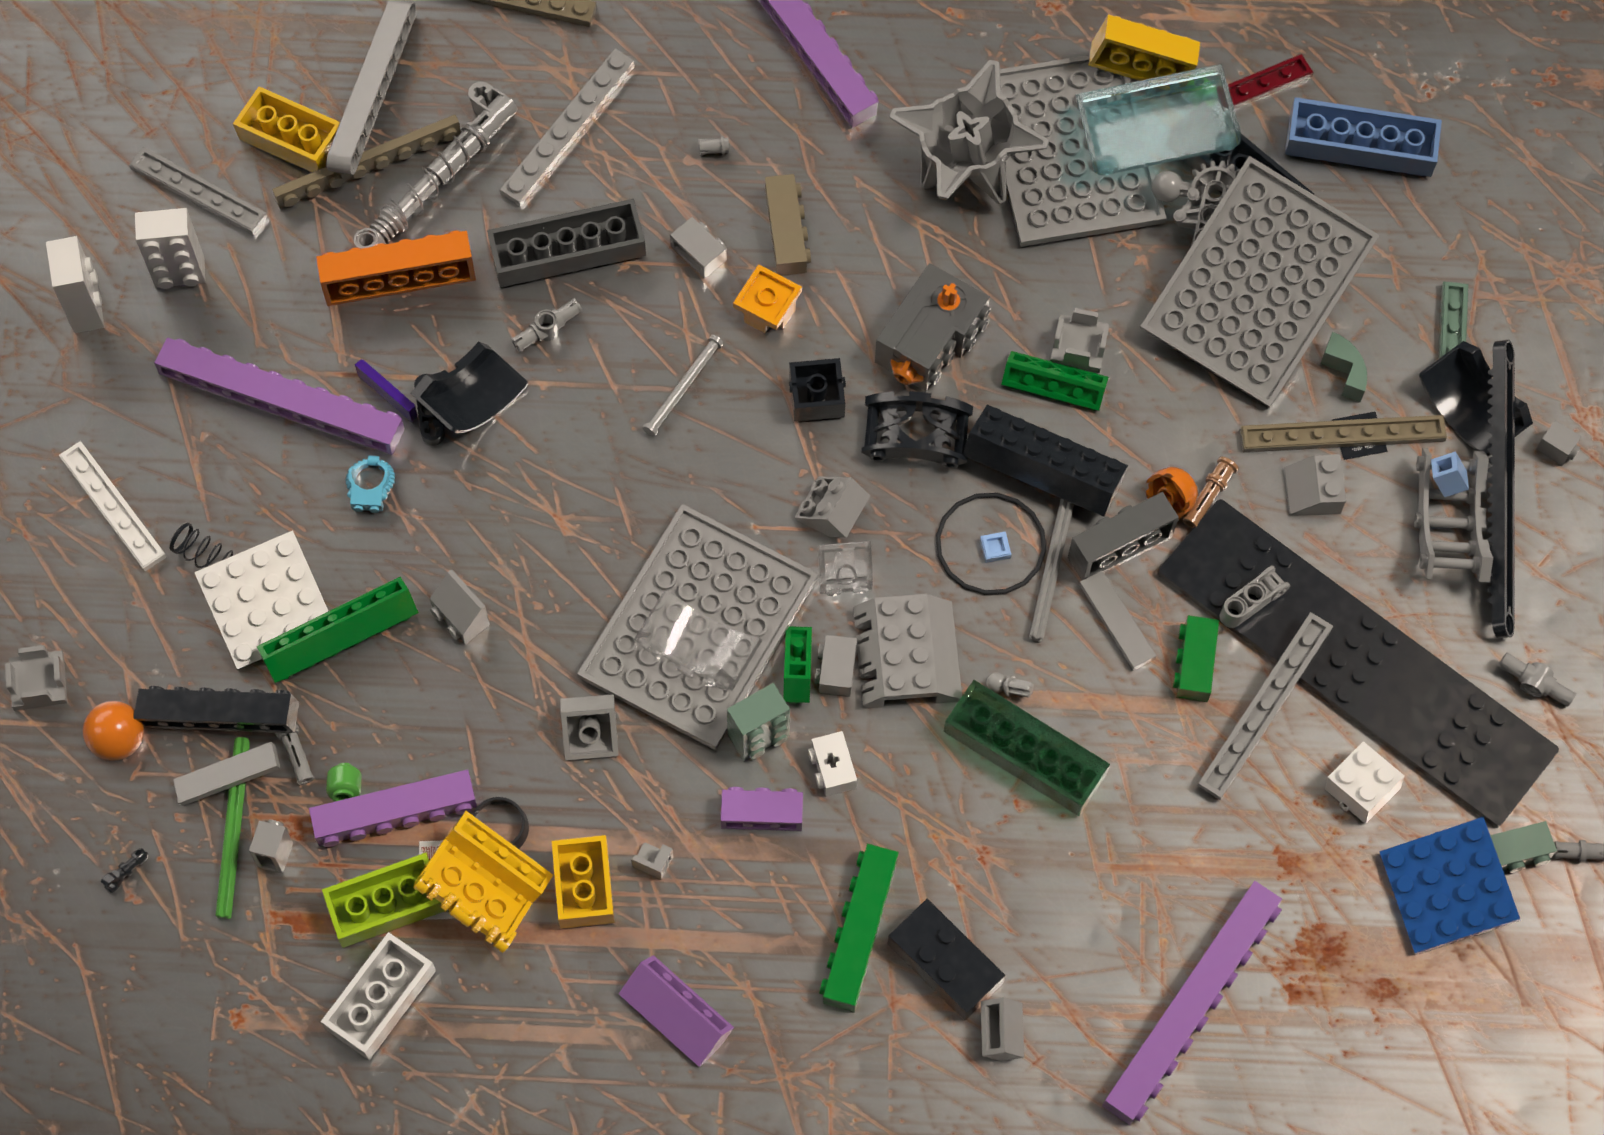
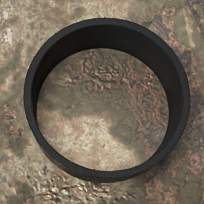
(522, 836)

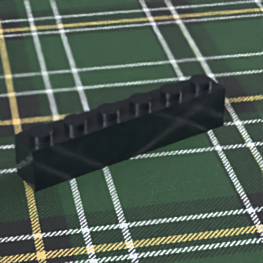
(217, 709)

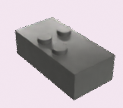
(1123, 536)

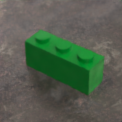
(1196, 658)

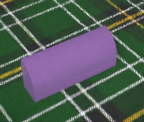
(676, 1010)

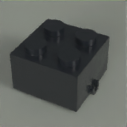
(817, 389)

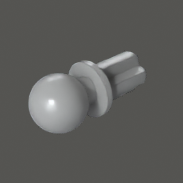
(998, 683)

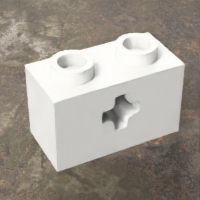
(834, 749)

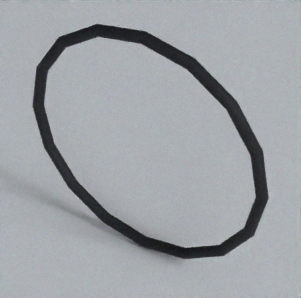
(976, 589)

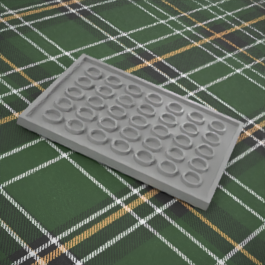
(1055, 188)
(1259, 281)
(720, 578)

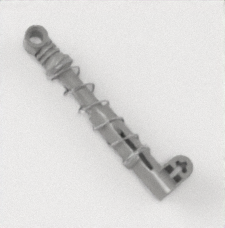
(473, 139)

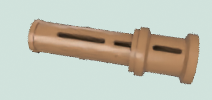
(1214, 484)

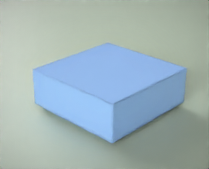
(995, 547)

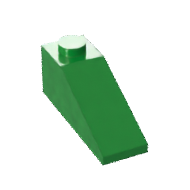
(797, 664)

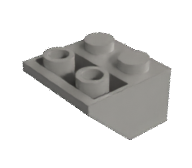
(833, 505)

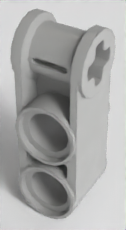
(1265, 587)

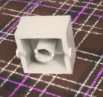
(1364, 782)

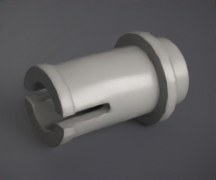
(714, 146)

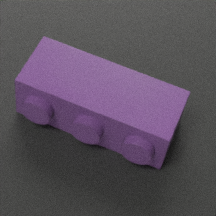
(761, 809)

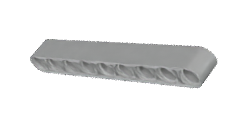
(371, 87)

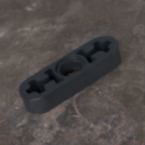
(424, 421)

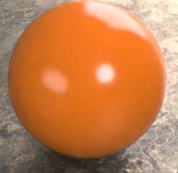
(112, 731)

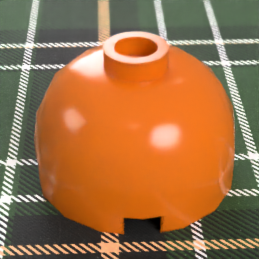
(1176, 486)

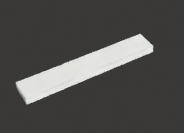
(112, 506)

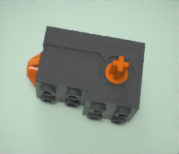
(931, 327)

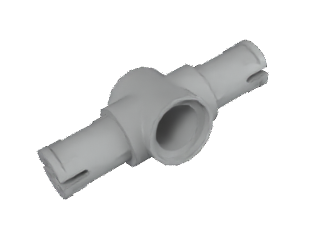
(555, 317)
(1537, 679)

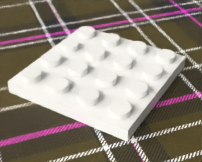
(260, 595)

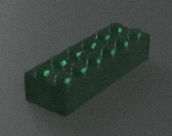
(1026, 747)

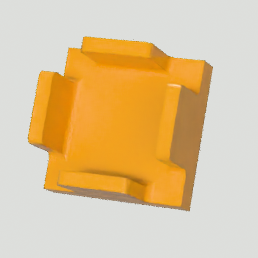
(767, 300)

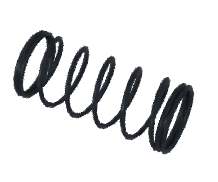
(186, 540)

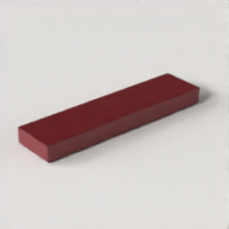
(1269, 80)

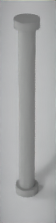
(714, 343)

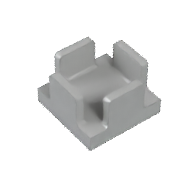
(1080, 341)
(36, 678)

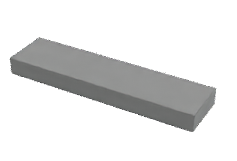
(1117, 620)
(226, 773)

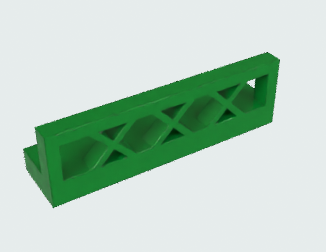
(1054, 380)

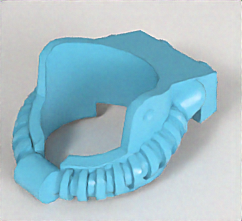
(372, 498)

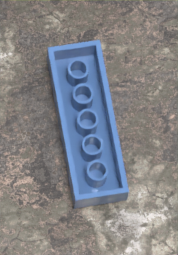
(1363, 137)

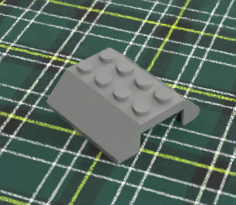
(907, 649)

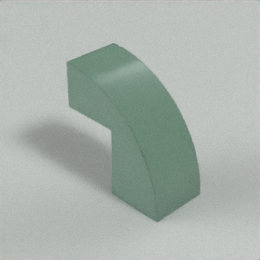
(1345, 357)

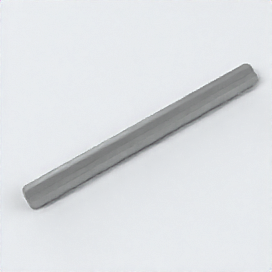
(1051, 571)

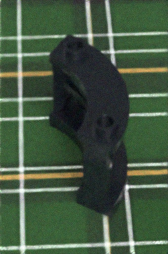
(888, 405)

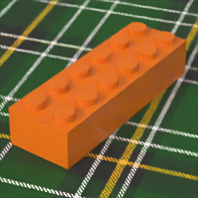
(396, 268)

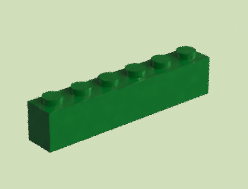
(337, 629)
(860, 927)

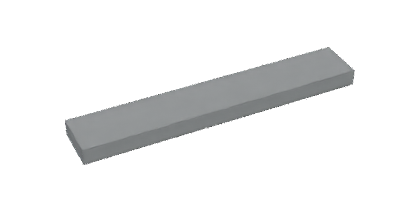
(198, 191)

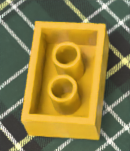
(583, 881)

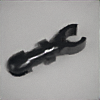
(114, 879)

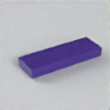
(386, 390)

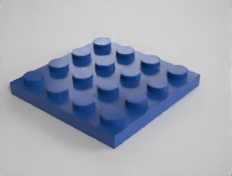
(1449, 886)

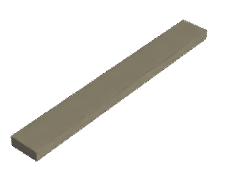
(1343, 433)

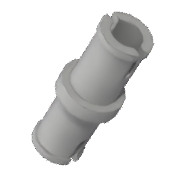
(1579, 850)

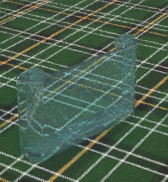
(1159, 120)

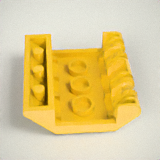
(483, 880)

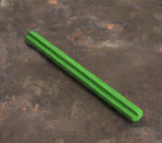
(231, 840)

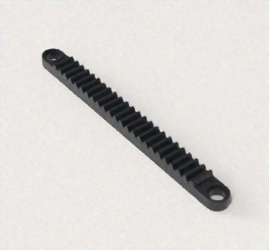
(1502, 489)

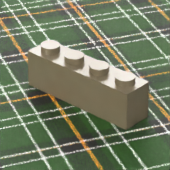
(786, 225)

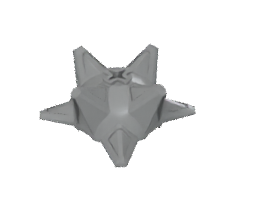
(969, 136)

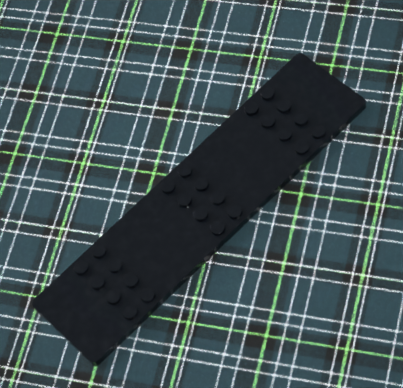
(1366, 667)

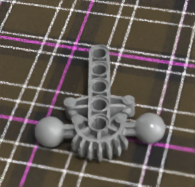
(1169, 186)

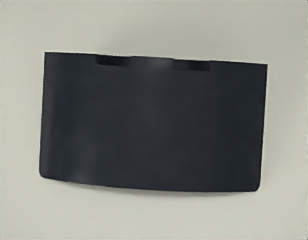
(1459, 391)
(471, 392)

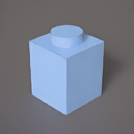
(1450, 474)

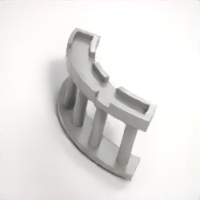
(1475, 523)

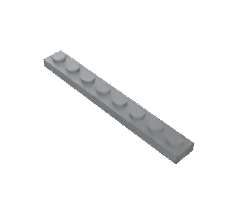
(567, 127)
(1265, 706)

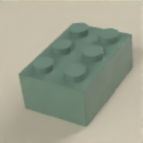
(758, 722)

